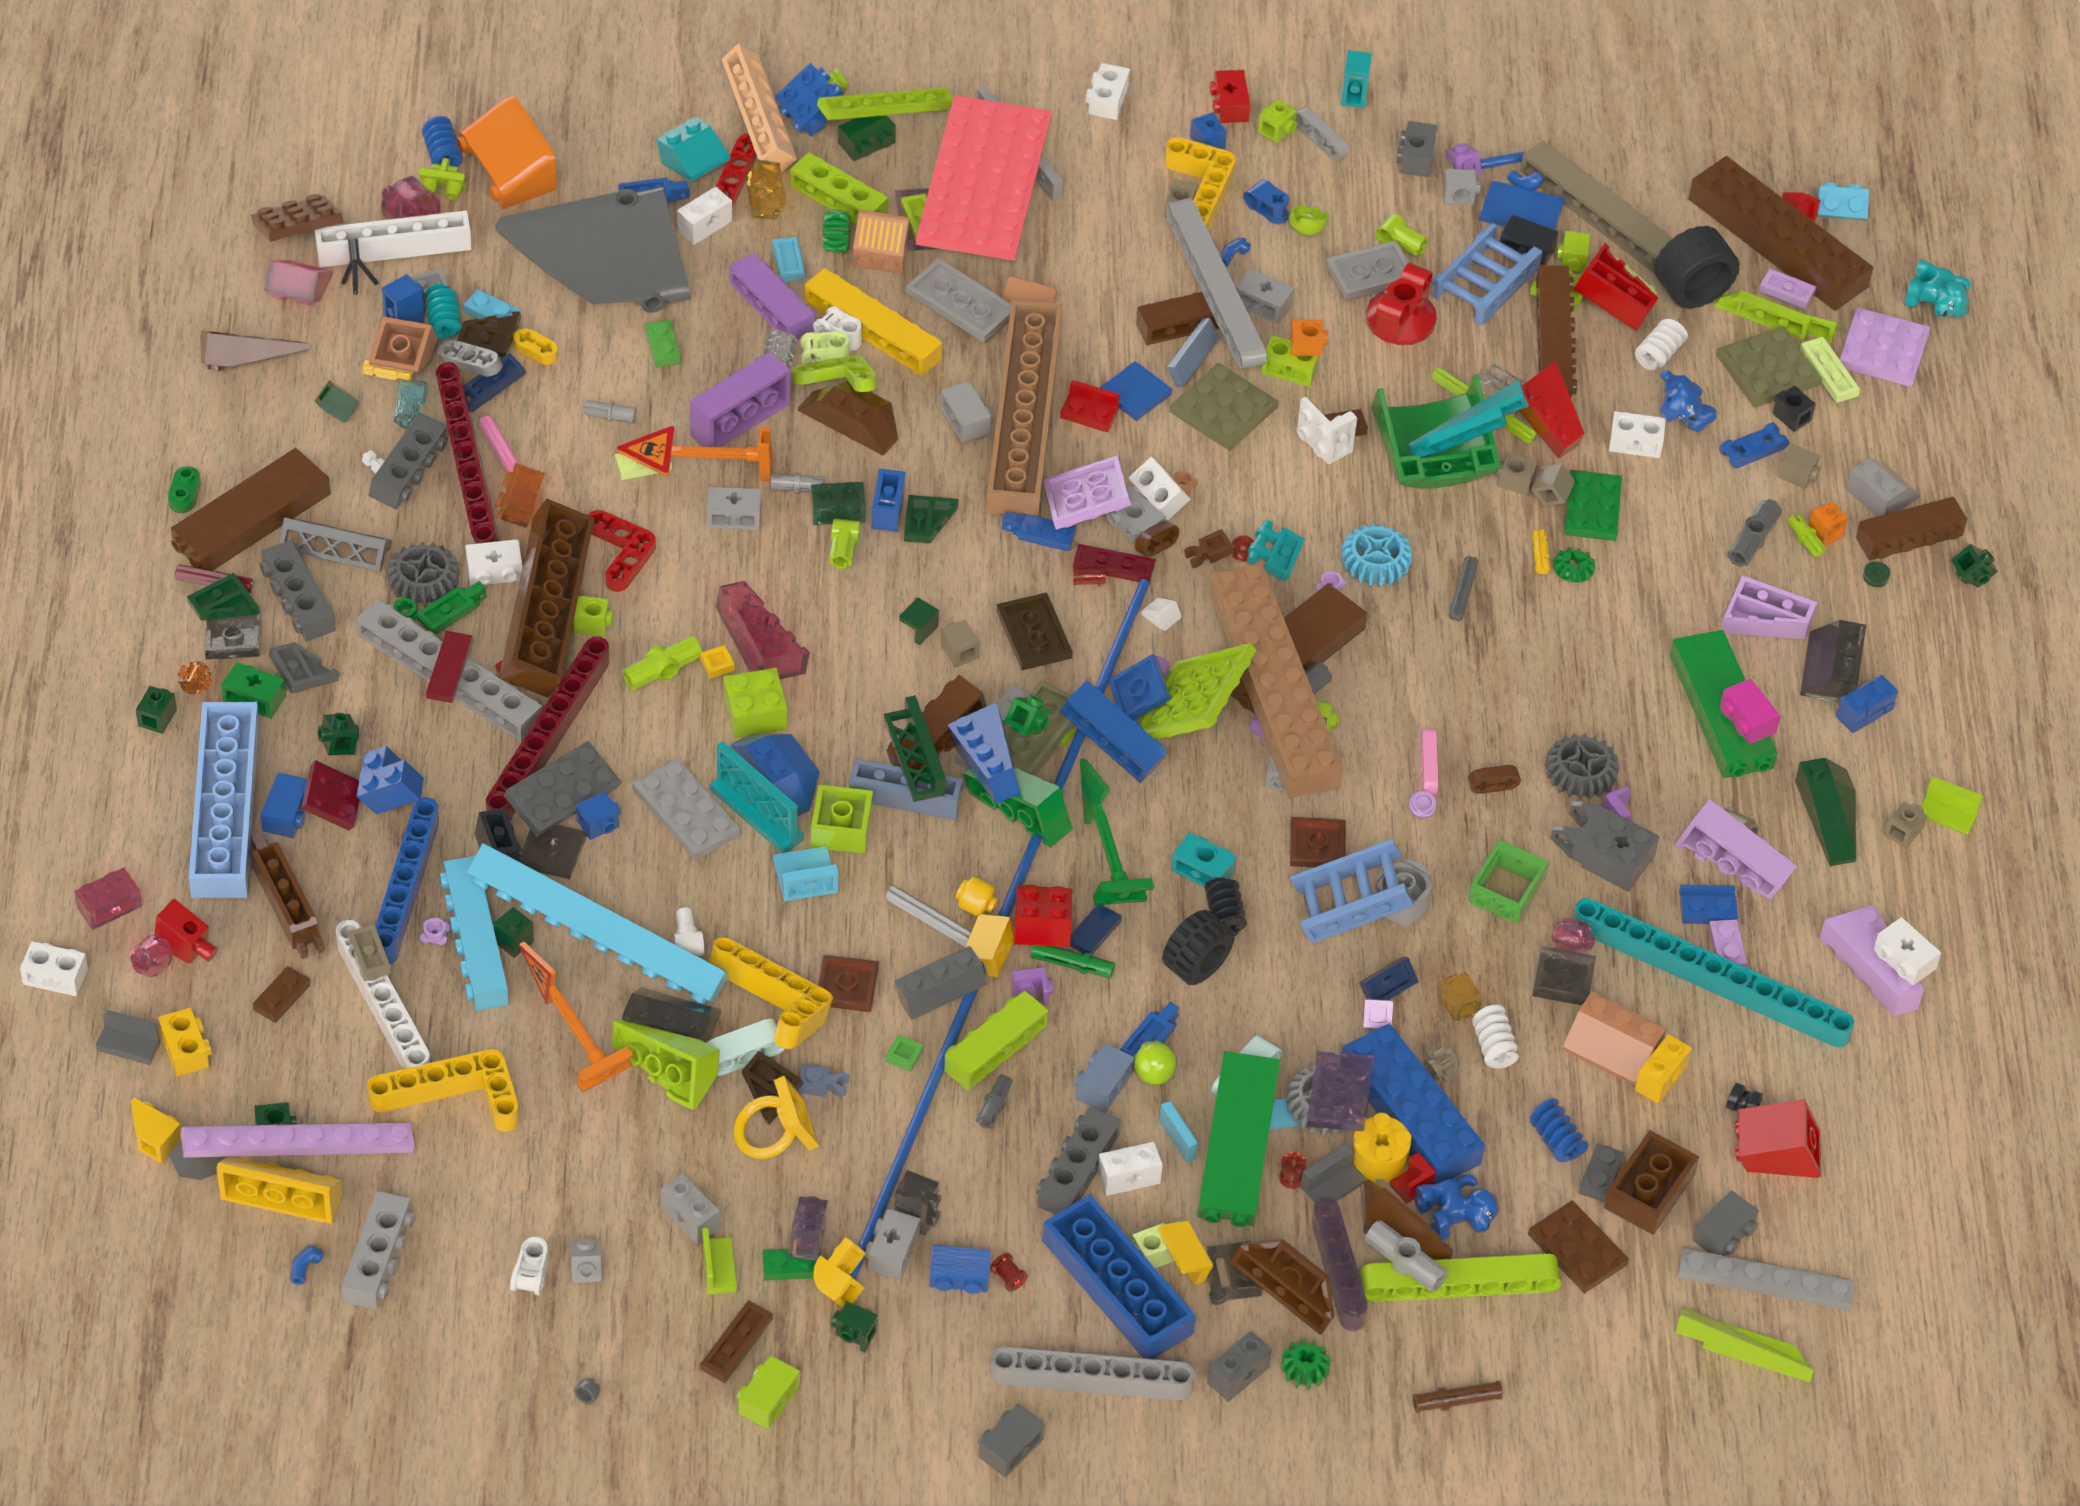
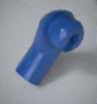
(1228, 251)
(302, 1260)

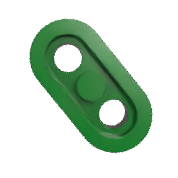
(184, 484)

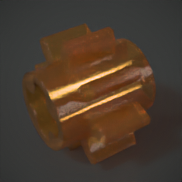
(194, 677)

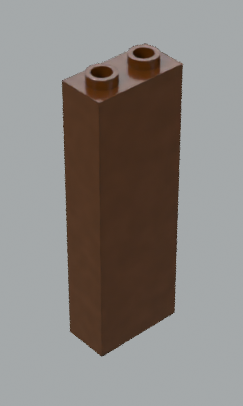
(250, 511)
(1318, 630)

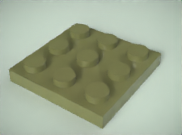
(1768, 365)
(1224, 406)

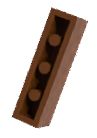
(1172, 318)
(1911, 528)

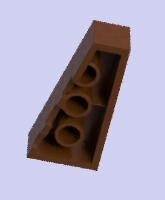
(956, 701)

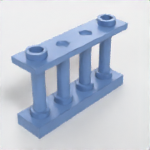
(1499, 291)
(1360, 912)

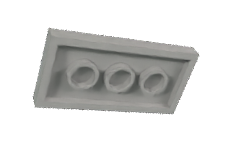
(960, 300)
(686, 809)

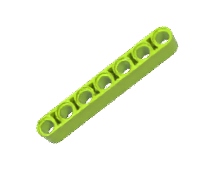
(1466, 1278)

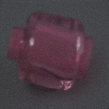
(1573, 935)
(151, 956)

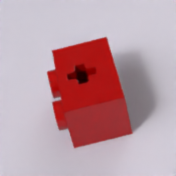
(1231, 96)

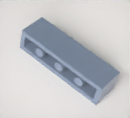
(892, 790)

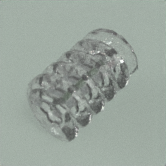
(782, 345)

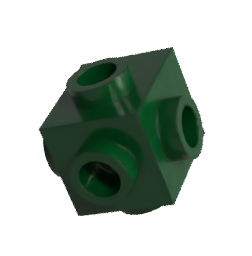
(1974, 565)
(338, 734)

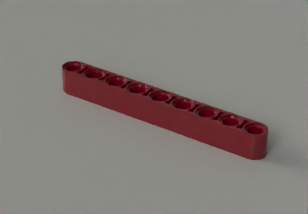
(466, 454)
(552, 721)

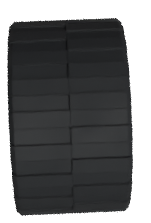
(1697, 267)

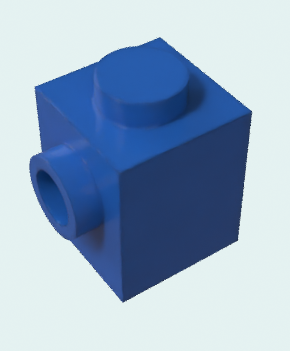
(1208, 131)
(598, 815)

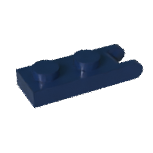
(484, 388)

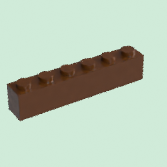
(1555, 322)

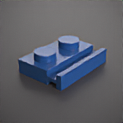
(1707, 903)

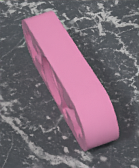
(1429, 765)

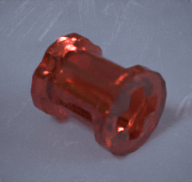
(1289, 1169)
(1008, 1272)

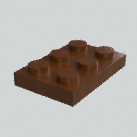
(1579, 1245)

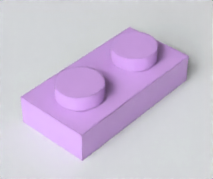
(1787, 289)
(1727, 940)

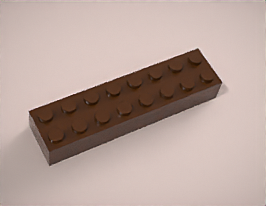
(1780, 232)
(546, 598)

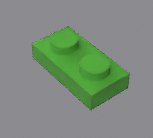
(662, 343)

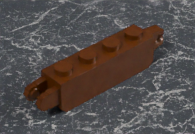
(285, 895)

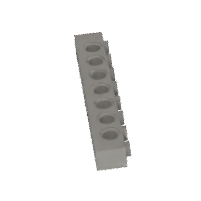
(419, 650)

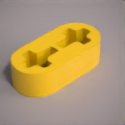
(534, 348)

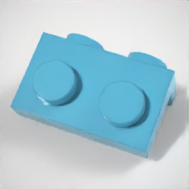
(1843, 202)

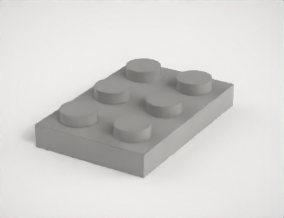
(1367, 269)

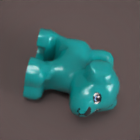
(1939, 288)

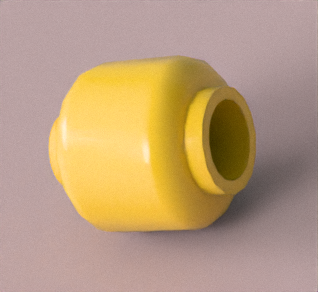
(976, 896)

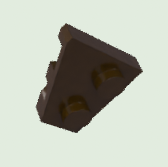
(760, 1078)

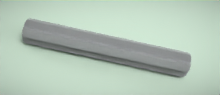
(928, 915)

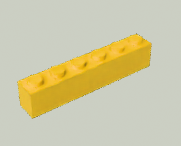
(879, 324)

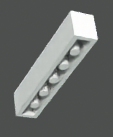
(394, 238)

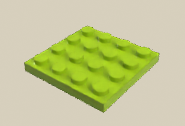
(1198, 691)

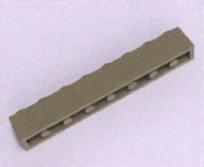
(1596, 204)

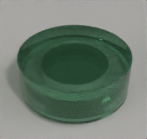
(1876, 574)

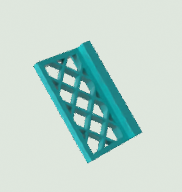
(756, 800)

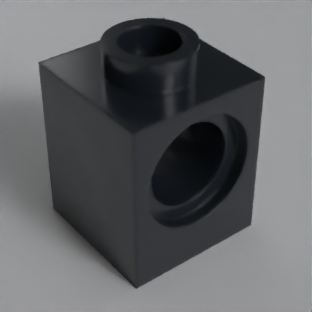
(1794, 408)

